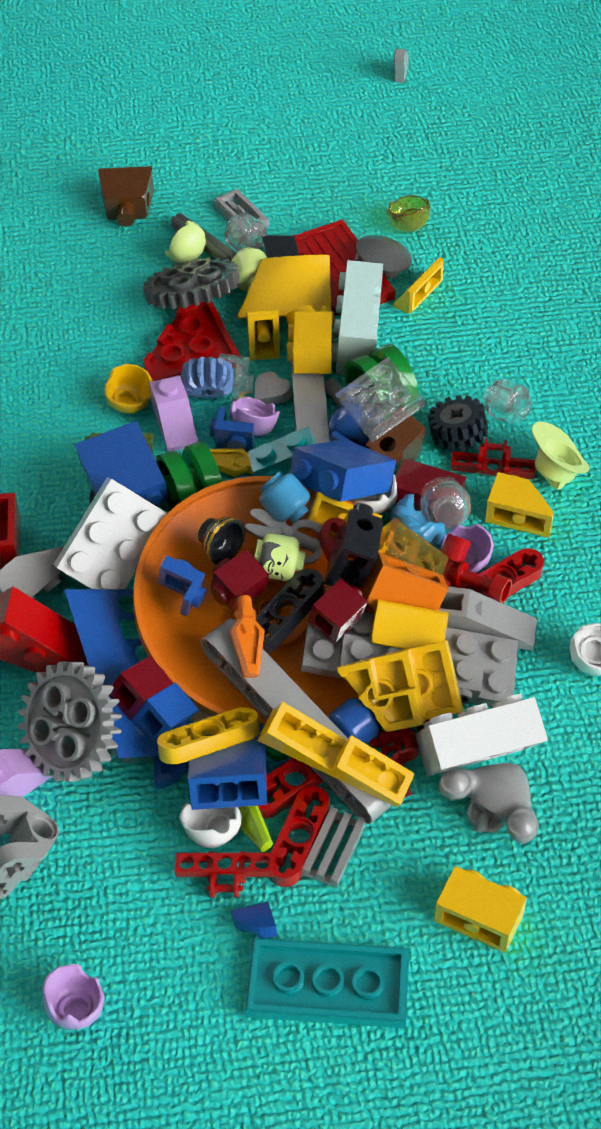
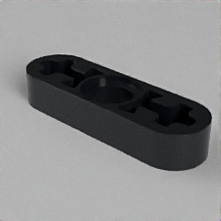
(290, 596)

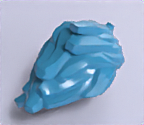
(414, 520)

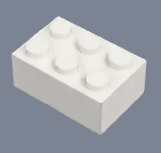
(109, 538)
(480, 734)

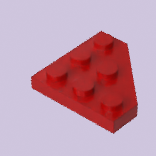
(192, 334)

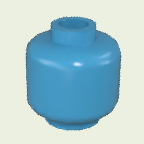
(284, 497)

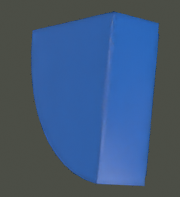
(168, 774)
(255, 919)

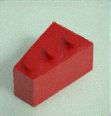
(35, 634)

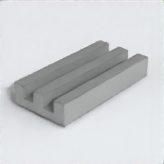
(229, 208)
(344, 821)

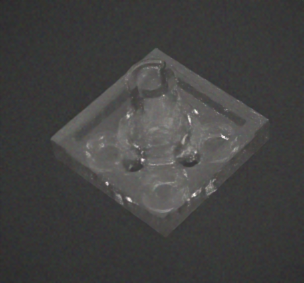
(383, 404)

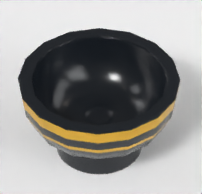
(221, 538)

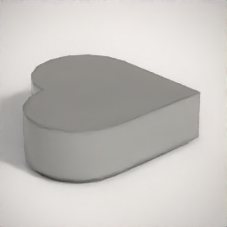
(401, 63)
(272, 389)

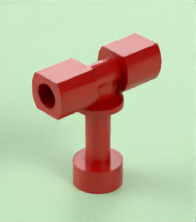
(458, 571)

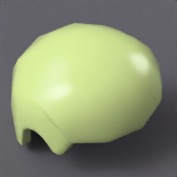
(187, 243)

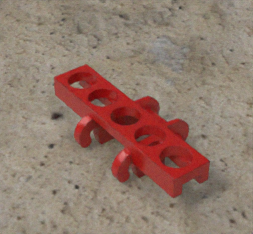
(481, 458)
(397, 738)
(212, 868)

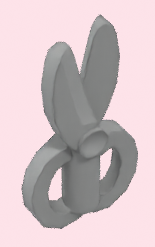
(272, 526)

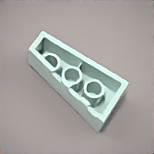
(358, 312)

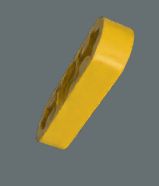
(192, 739)

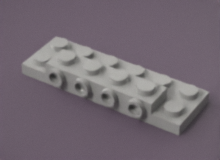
(481, 661)

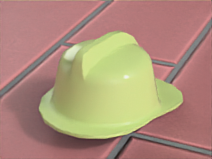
(557, 455)

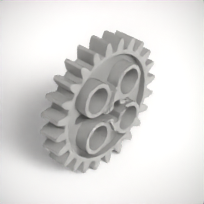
(63, 741)

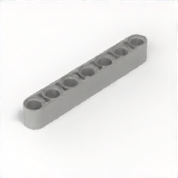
(268, 692)

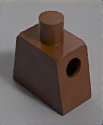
(126, 193)
(400, 442)

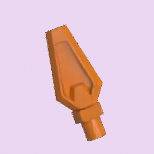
(247, 638)

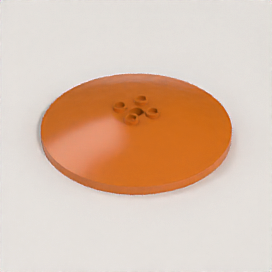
(176, 639)

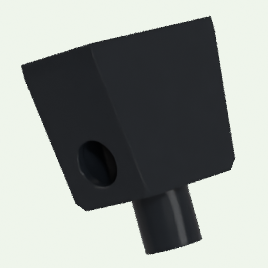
(359, 537)

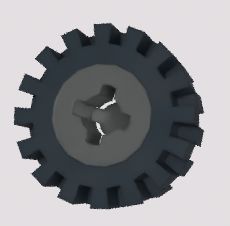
(458, 423)

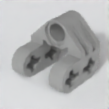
(30, 840)

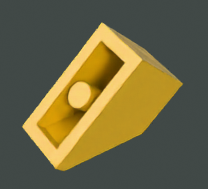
(263, 335)
(518, 506)

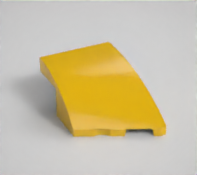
(289, 284)
(406, 685)

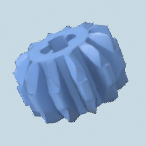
(207, 377)

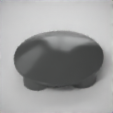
(386, 251)

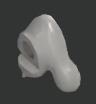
(497, 797)

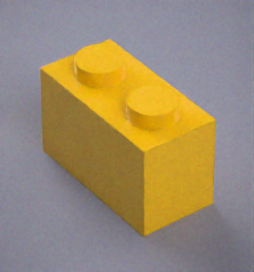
(310, 343)
(480, 908)

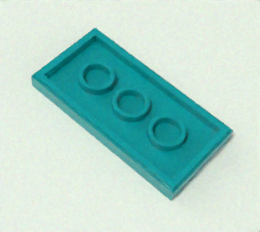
(328, 983)

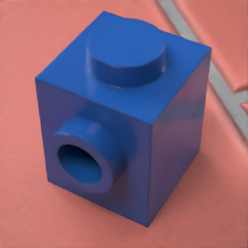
(164, 712)

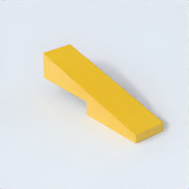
(332, 754)

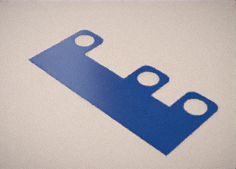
(105, 648)

